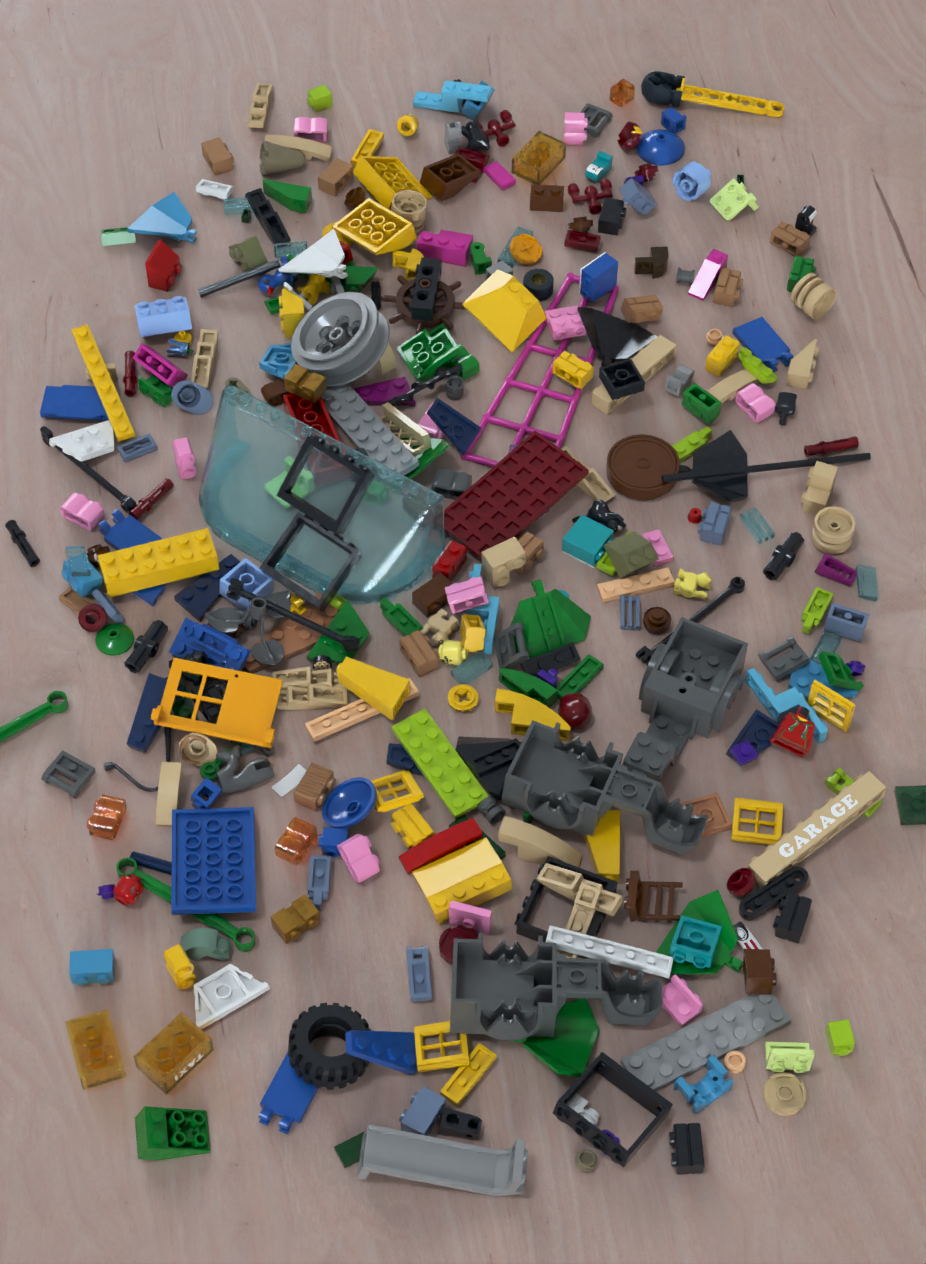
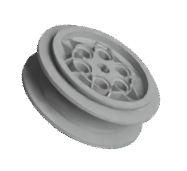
(341, 338)

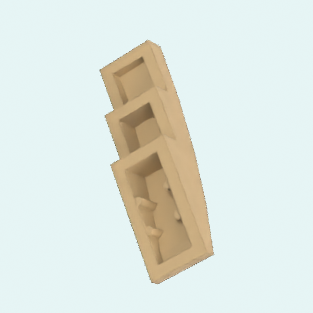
(260, 105)
(307, 147)
(205, 357)
(728, 387)
(592, 484)
(304, 676)
(312, 698)
(568, 883)

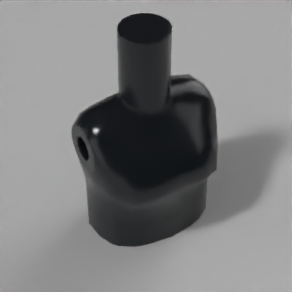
(785, 406)

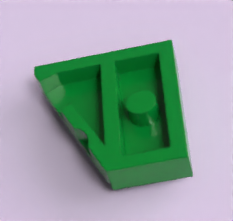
(838, 672)

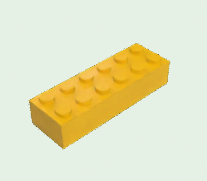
(158, 562)

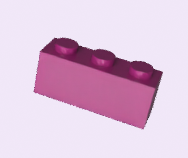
(447, 248)
(159, 365)

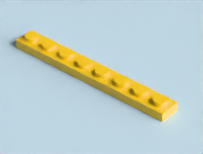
(103, 383)

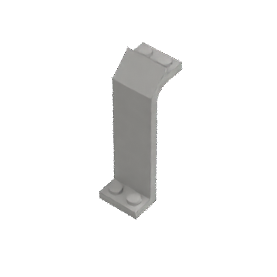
(443, 1162)

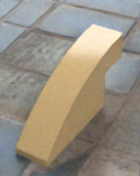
(535, 843)

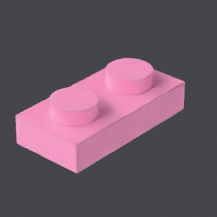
(660, 546)

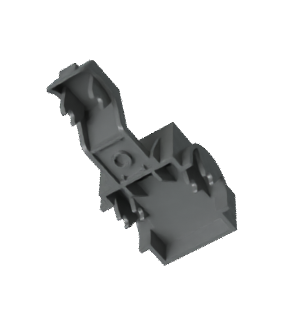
(685, 694)
(575, 788)
(522, 994)

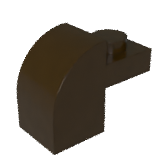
(655, 264)

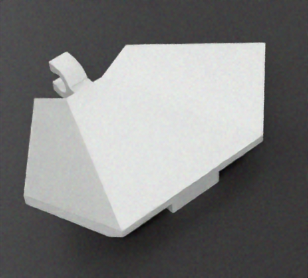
(321, 258)

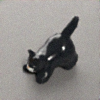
(475, 137)
(600, 513)

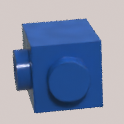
(330, 839)

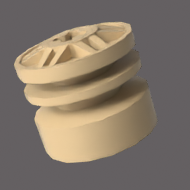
(410, 206)
(813, 296)

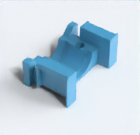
(706, 1089)

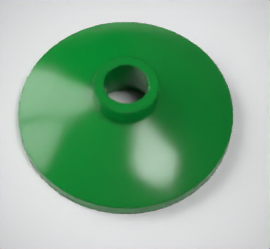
(111, 644)

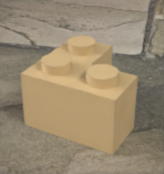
(819, 487)
(500, 560)

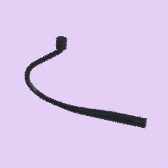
(110, 765)

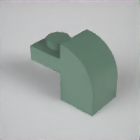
(203, 942)

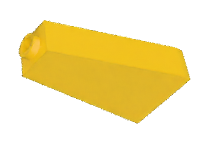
(375, 686)
(605, 846)

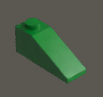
(289, 195)

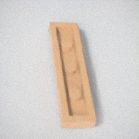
(635, 585)

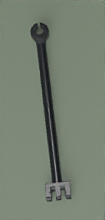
(127, 502)
(236, 590)
(731, 590)

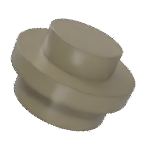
(586, 1160)

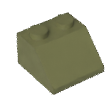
(630, 554)

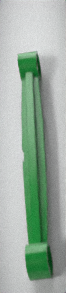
(34, 715)
(212, 920)

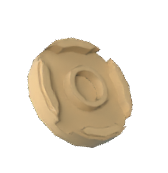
(784, 1094)

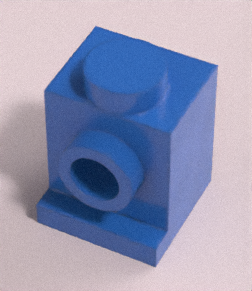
(673, 120)
(208, 789)

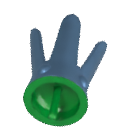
(182, 349)

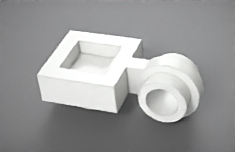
(579, 1105)

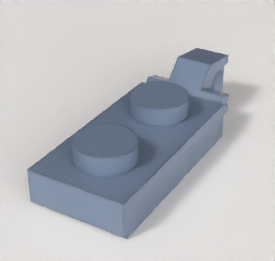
(319, 879)

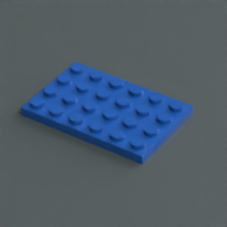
(213, 861)

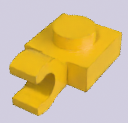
(296, 604)

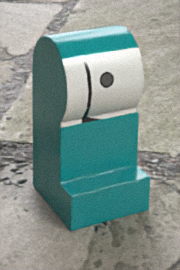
(599, 167)

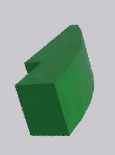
(528, 685)

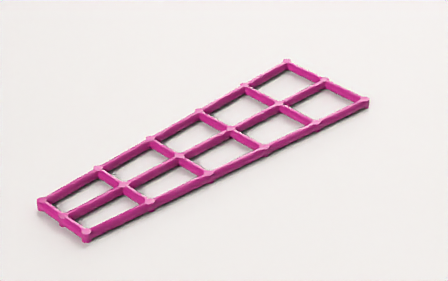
(542, 390)

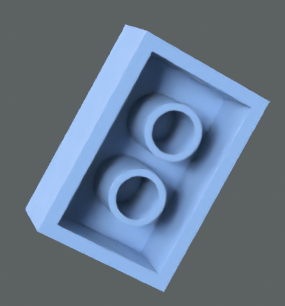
(163, 316)

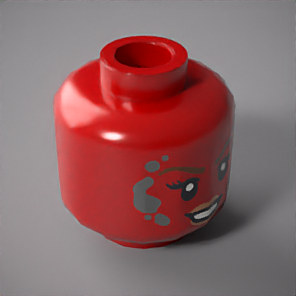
(128, 889)

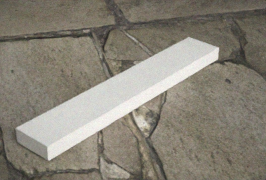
(610, 951)

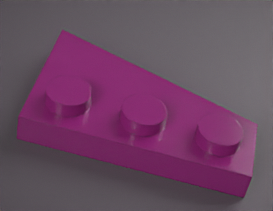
(382, 392)

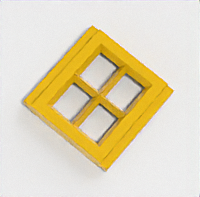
(843, 724)
(409, 784)
(756, 837)
(444, 1061)

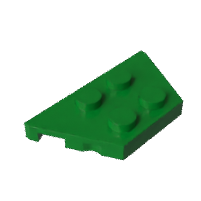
(344, 623)

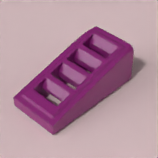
(829, 573)

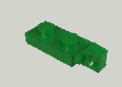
(399, 617)

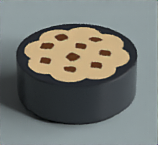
(322, 662)

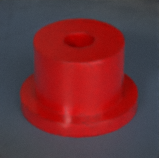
(694, 516)

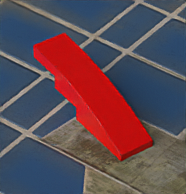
(440, 845)

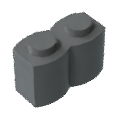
(451, 483)

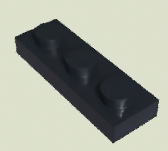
(553, 659)

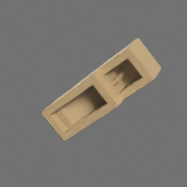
(168, 792)

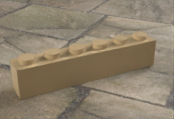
(647, 361)

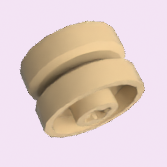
(833, 530)

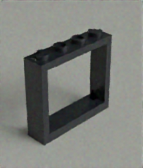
(336, 526)
(285, 542)
(530, 902)
(628, 1084)

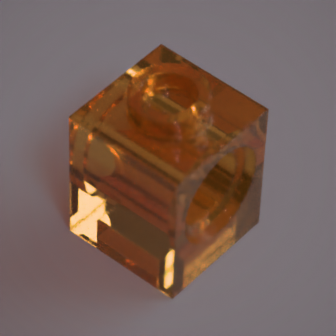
(622, 93)

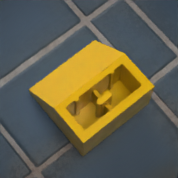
(291, 312)

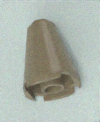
(279, 158)

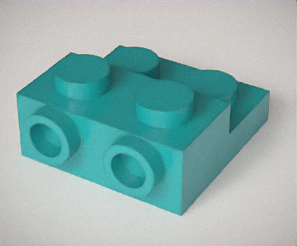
(695, 942)

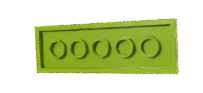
(439, 763)

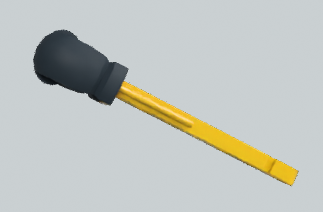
(667, 89)

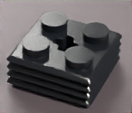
(621, 379)

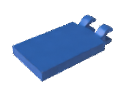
(763, 343)
(126, 532)
(286, 1097)

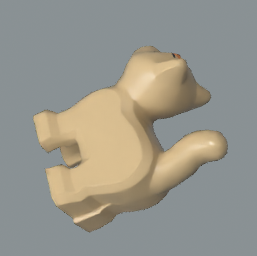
(440, 626)

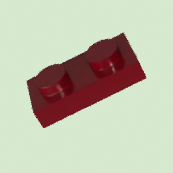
(582, 240)

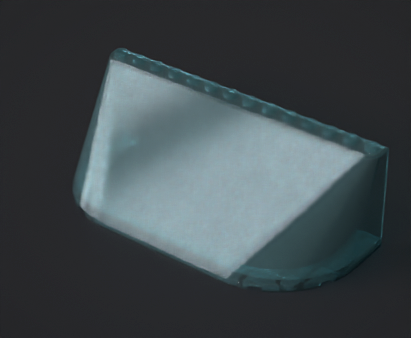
(247, 462)

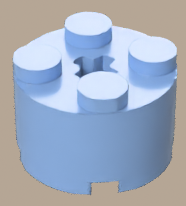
(691, 181)

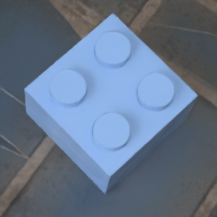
(255, 582)

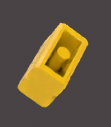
(722, 355)
(573, 369)
(472, 632)
(411, 826)

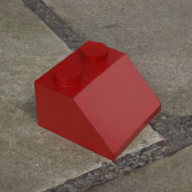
(162, 267)

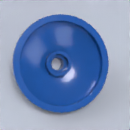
(660, 147)
(349, 803)

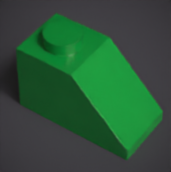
(357, 278)

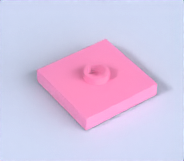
(470, 917)

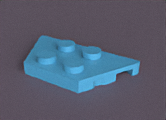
(278, 360)
(804, 677)

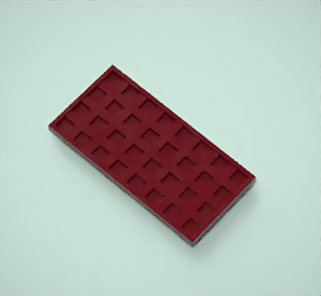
(512, 495)

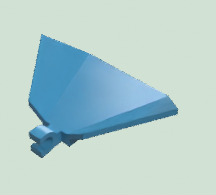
(165, 219)

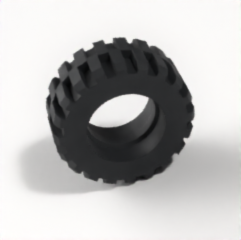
(322, 1069)

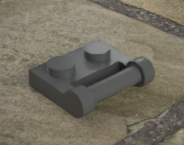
(592, 113)
(506, 647)
(787, 662)
(71, 768)

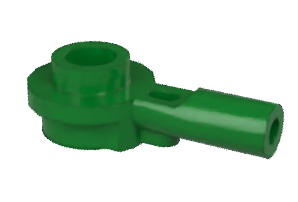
(210, 768)

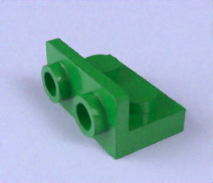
(156, 389)

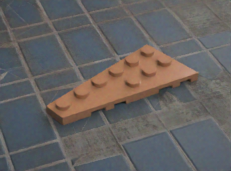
(295, 636)

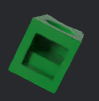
(478, 259)

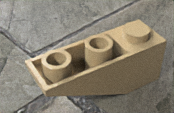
(801, 365)

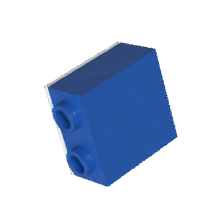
(598, 277)

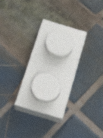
(216, 189)

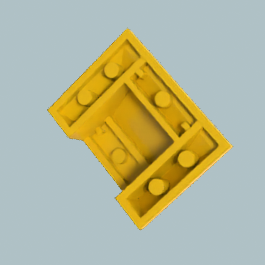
(506, 309)

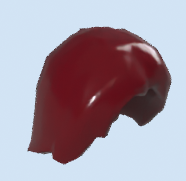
(575, 710)

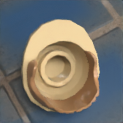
(197, 749)

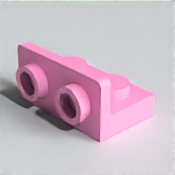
(680, 1001)

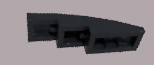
(267, 217)

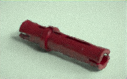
(129, 378)
(832, 446)
(165, 486)

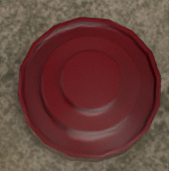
(647, 171)
(92, 617)
(741, 882)

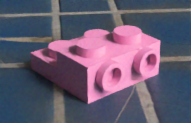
(565, 323)

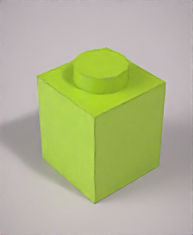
(319, 98)
(840, 1037)

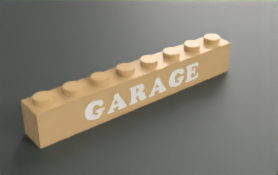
(817, 829)

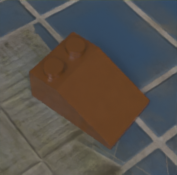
(448, 176)

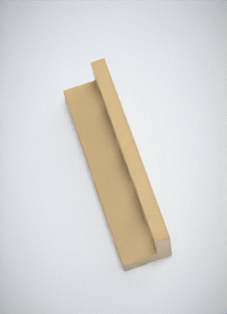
(407, 428)

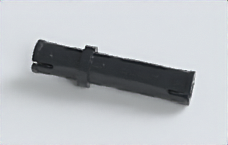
(19, 537)

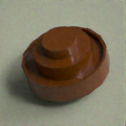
(355, 197)
(581, 224)
(94, 551)
(657, 619)

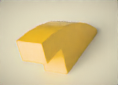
(528, 709)

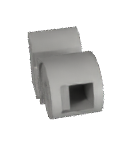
(452, 137)
(679, 381)

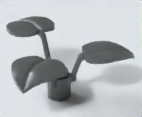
(227, 621)

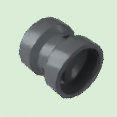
(454, 388)
(492, 811)

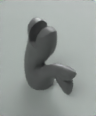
(251, 774)

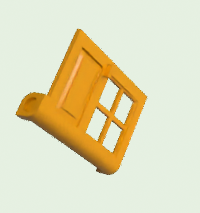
(244, 711)

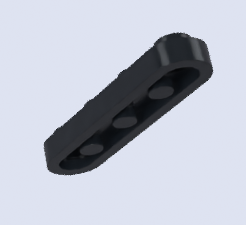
(773, 892)

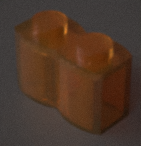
(107, 817)
(296, 840)

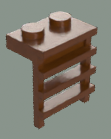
(638, 899)

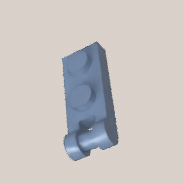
(419, 974)

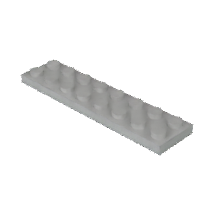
(367, 429)
(714, 1034)

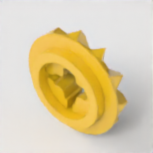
(461, 691)

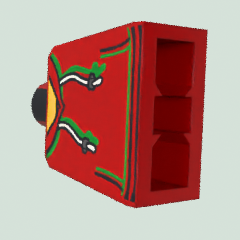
(794, 732)

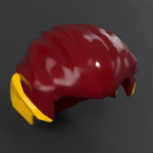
(630, 136)

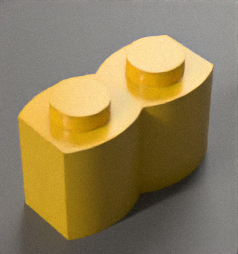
(179, 967)

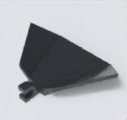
(612, 336)
(721, 454)
(488, 760)

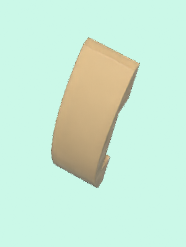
(582, 912)

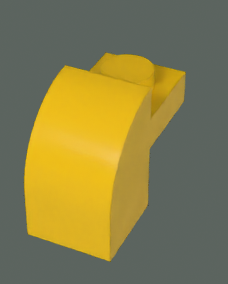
(407, 261)

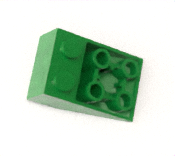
(171, 1133)

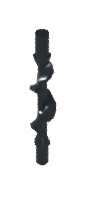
(418, 386)

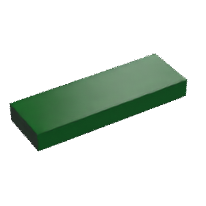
(580, 676)

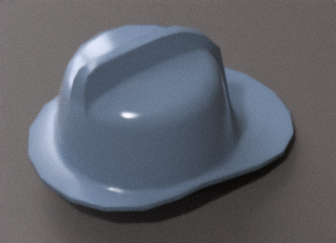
(192, 397)

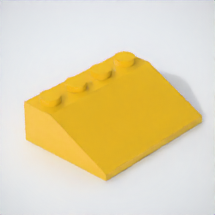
(386, 177)
(376, 228)
(464, 876)

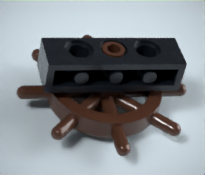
(425, 292)

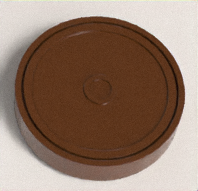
(638, 464)

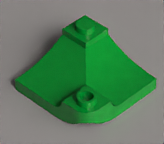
(428, 351)

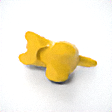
(314, 286)

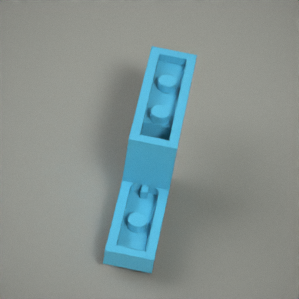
(452, 96)
(487, 612)
(783, 703)

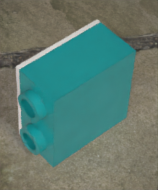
(586, 540)

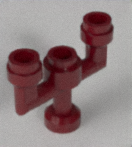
(496, 128)
(591, 195)

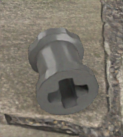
(685, 276)

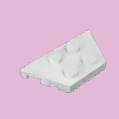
(87, 442)
(224, 993)

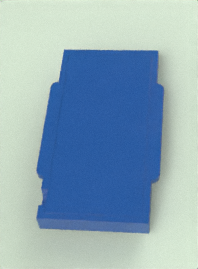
(72, 403)
(220, 648)

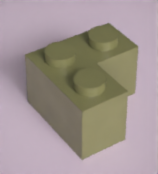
(248, 252)

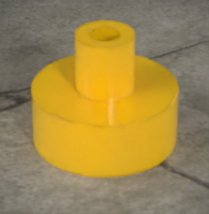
(183, 336)

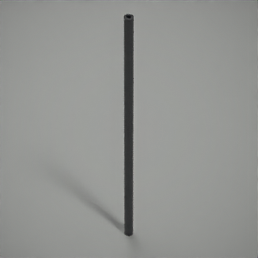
(764, 467)

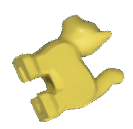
(687, 584)

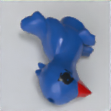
(269, 282)

